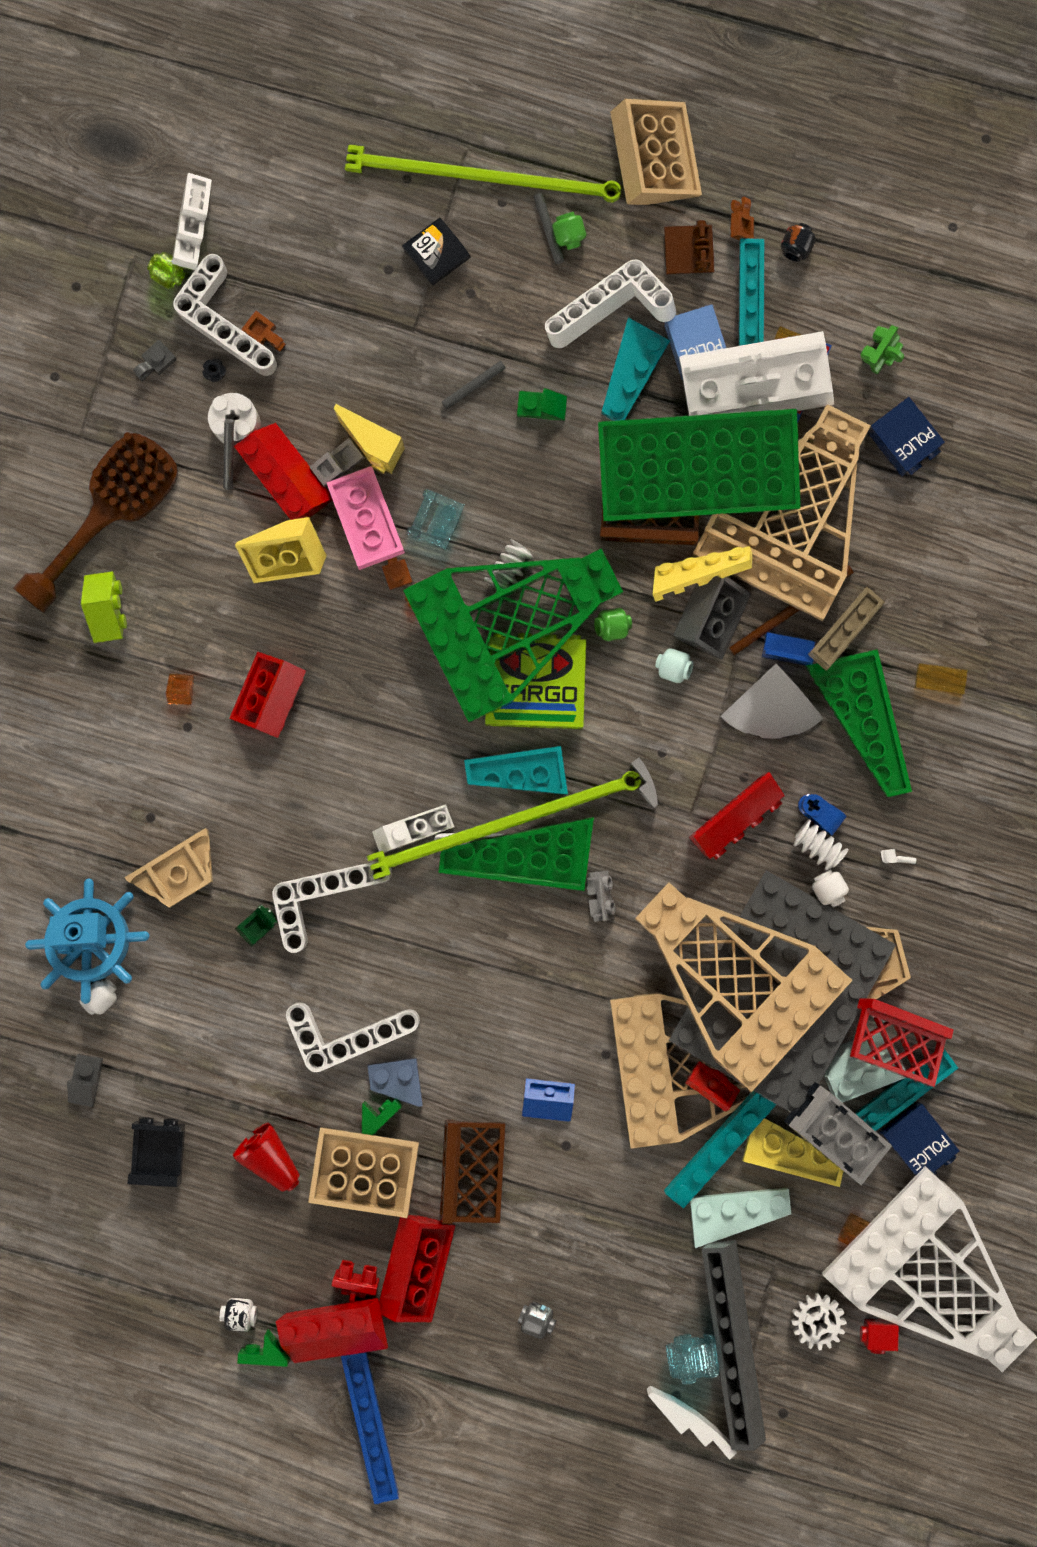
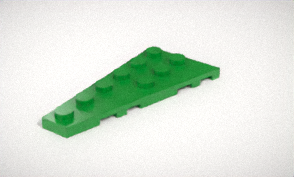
(862, 705)
(536, 856)

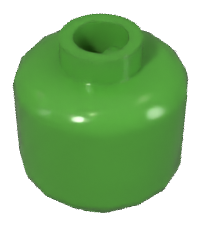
(569, 230)
(612, 624)

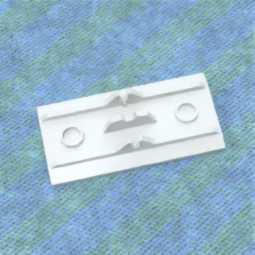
(759, 377)

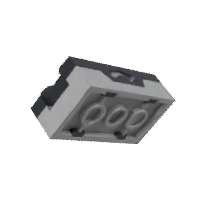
(838, 1133)

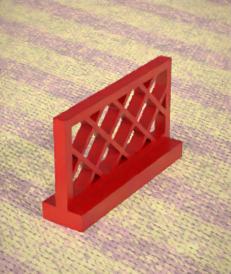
(900, 1020)

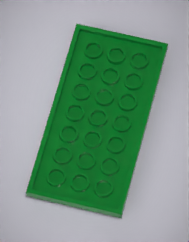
(699, 464)

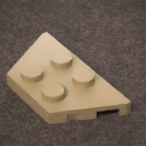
(177, 871)

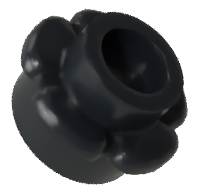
(218, 374)

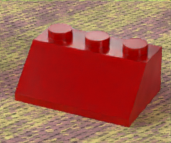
(267, 694)

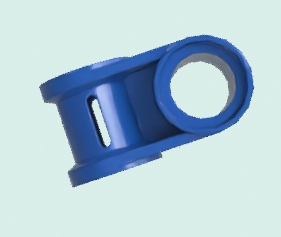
(824, 815)

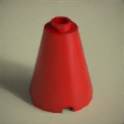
(268, 1158)

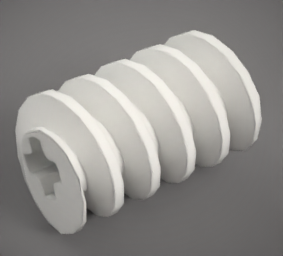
(515, 554)
(819, 845)

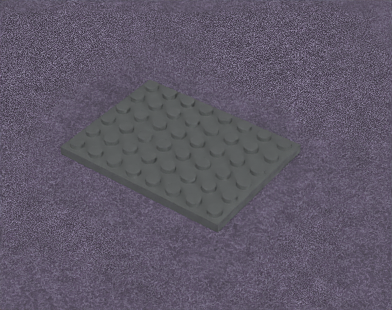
(842, 940)

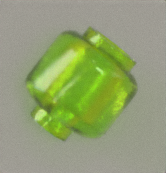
(163, 271)

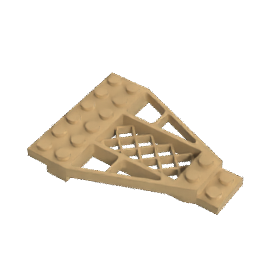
(781, 567)
(782, 1015)
(647, 1074)

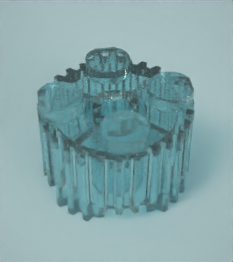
(692, 1358)

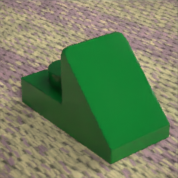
(542, 405)
(372, 1121)
(270, 1355)

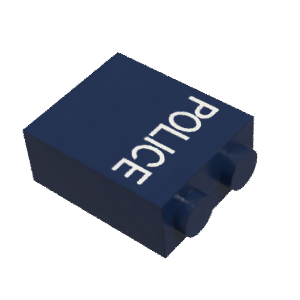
(906, 437)
(919, 1140)

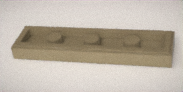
(846, 628)

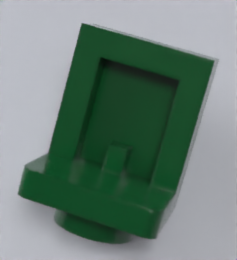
(257, 925)

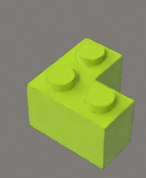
(102, 605)

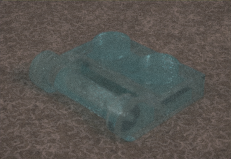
(442, 523)

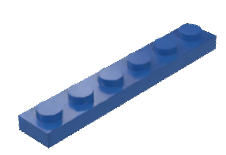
(370, 1427)

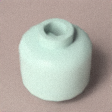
(674, 665)

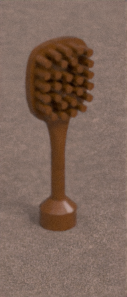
(123, 487)

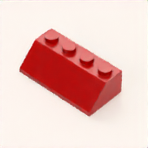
(283, 472)
(738, 815)
(415, 1269)
(332, 1331)

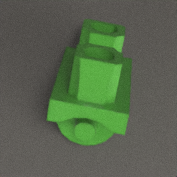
(887, 351)

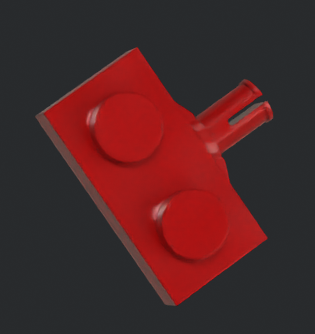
(713, 1086)

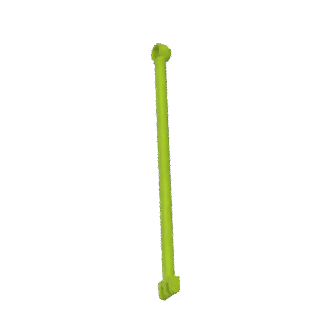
(478, 174)
(500, 824)

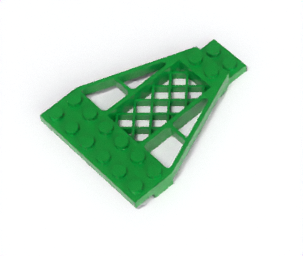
(459, 644)

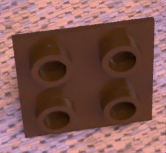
(689, 249)

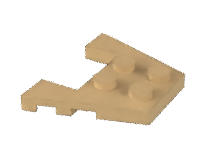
(896, 968)

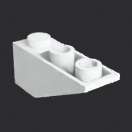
(412, 829)

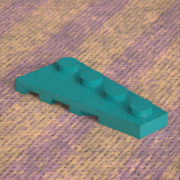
(634, 364)
(527, 770)

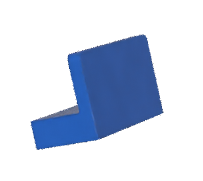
(788, 649)
(548, 1100)

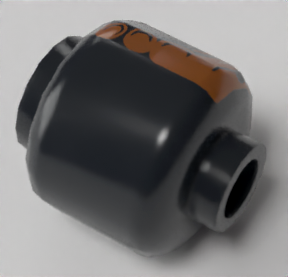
(798, 242)

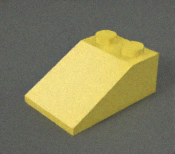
(376, 443)
(283, 551)

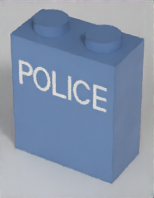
(694, 333)

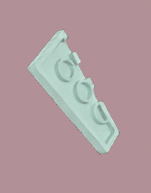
(732, 1213)

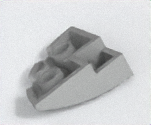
(772, 708)

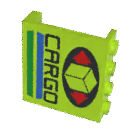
(555, 693)

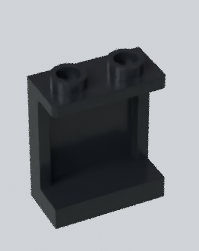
(157, 1152)

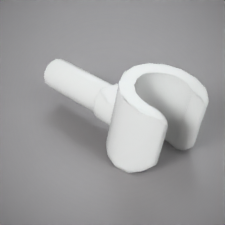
(889, 856)

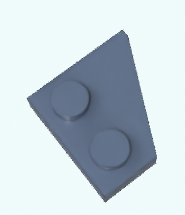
(397, 1080)

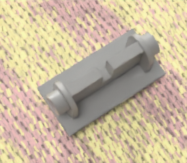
(603, 907)

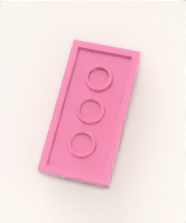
(365, 518)

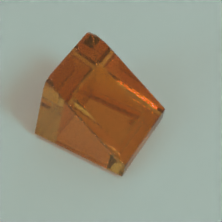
(180, 689)
(852, 1228)

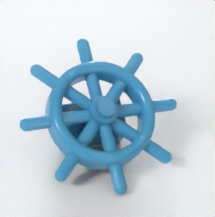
(86, 934)

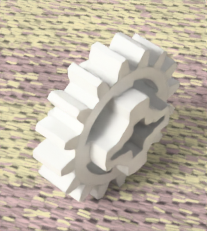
(828, 1326)

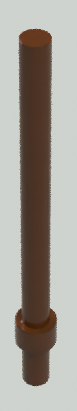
(769, 625)

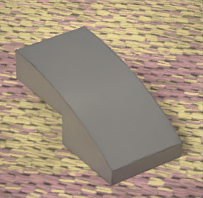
(338, 462)
(648, 789)

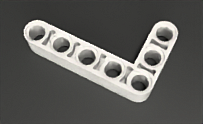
(607, 296)
(218, 323)
(321, 889)
(349, 1040)

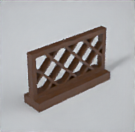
(651, 534)
(451, 1175)

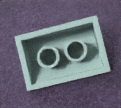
(852, 1078)

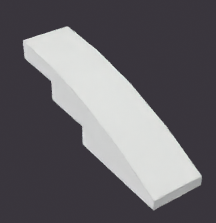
(191, 221)
(686, 1417)

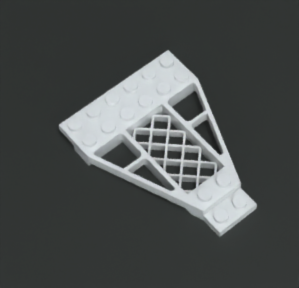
(890, 1244)

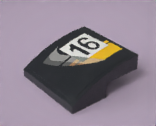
(436, 251)

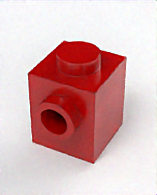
(879, 1335)

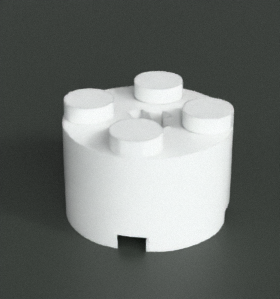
(231, 406)

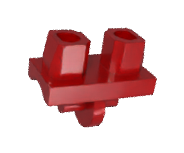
(356, 1284)

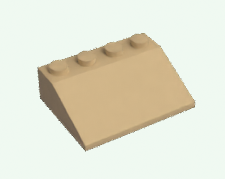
(655, 151)
(364, 1172)

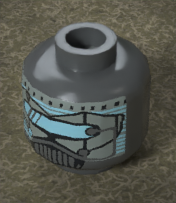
(537, 1320)

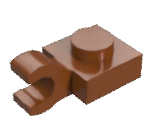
(741, 223)
(262, 330)
(396, 573)

